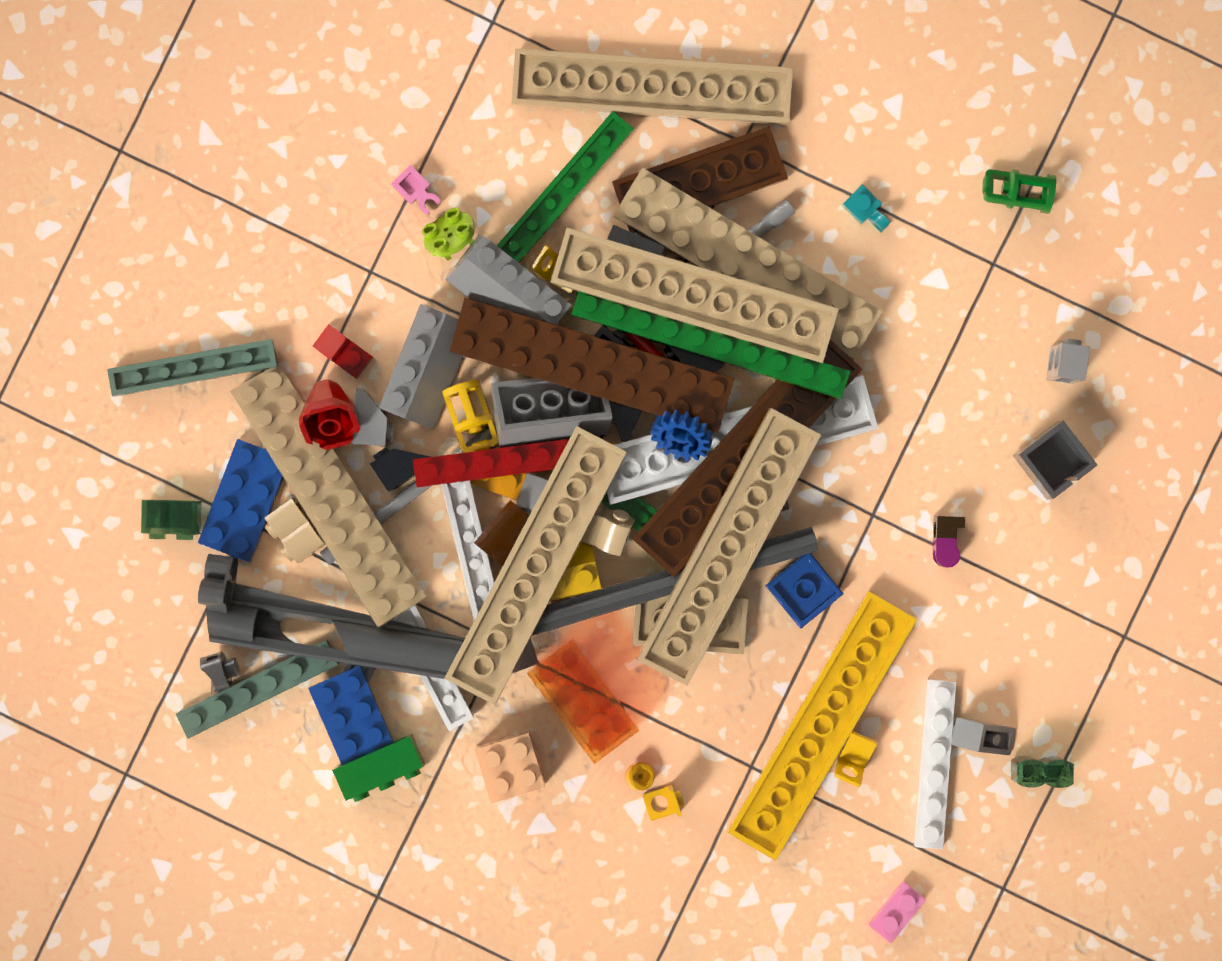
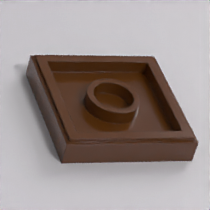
(502, 532)

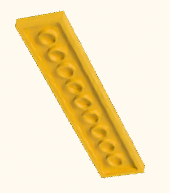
(821, 725)

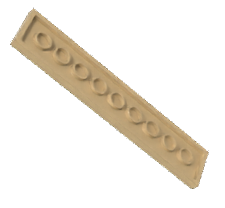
(652, 86)
(727, 248)
(694, 295)
(329, 498)
(728, 546)
(535, 565)

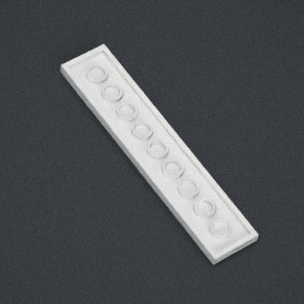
(650, 470)

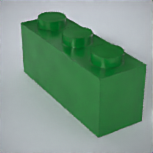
(379, 768)

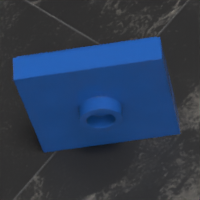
(804, 589)

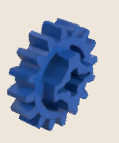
(680, 434)

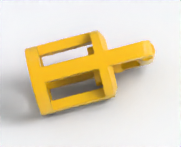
(473, 423)

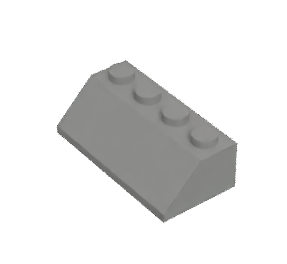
(499, 280)
(423, 369)
(545, 412)

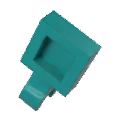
(864, 206)

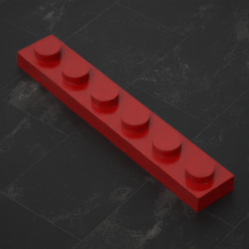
(487, 463)

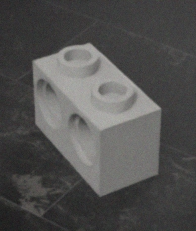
(1068, 362)

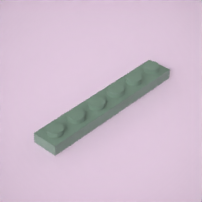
(192, 367)
(251, 692)

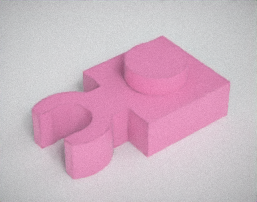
(414, 187)

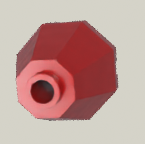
(328, 416)

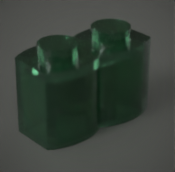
(171, 517)
(1048, 770)

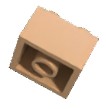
(510, 766)

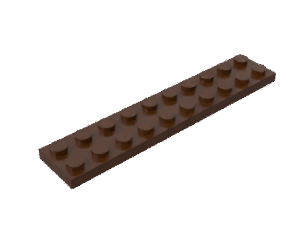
(590, 363)
(681, 520)

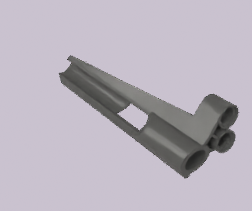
(253, 617)

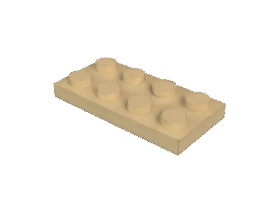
(727, 639)

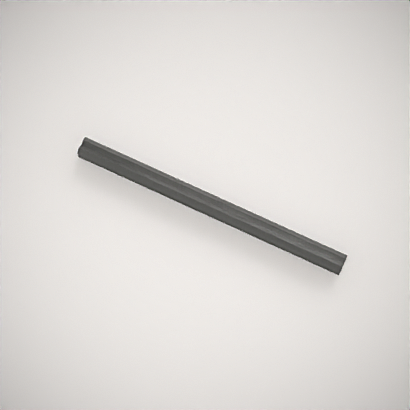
(661, 584)

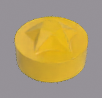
(639, 776)

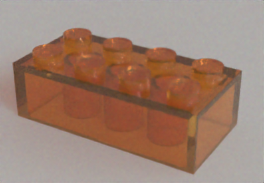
(583, 701)

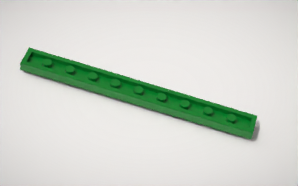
(713, 345)

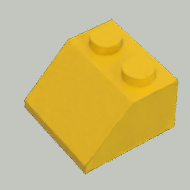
(580, 574)

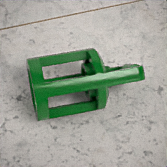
(1011, 189)

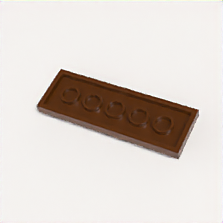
(720, 170)

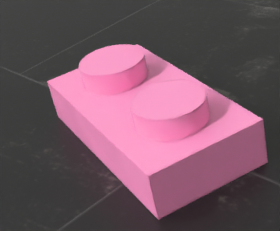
(897, 912)

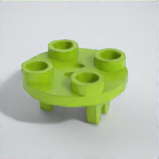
(448, 233)

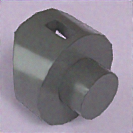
(219, 670)

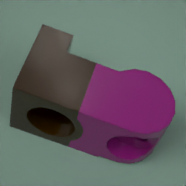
(945, 540)

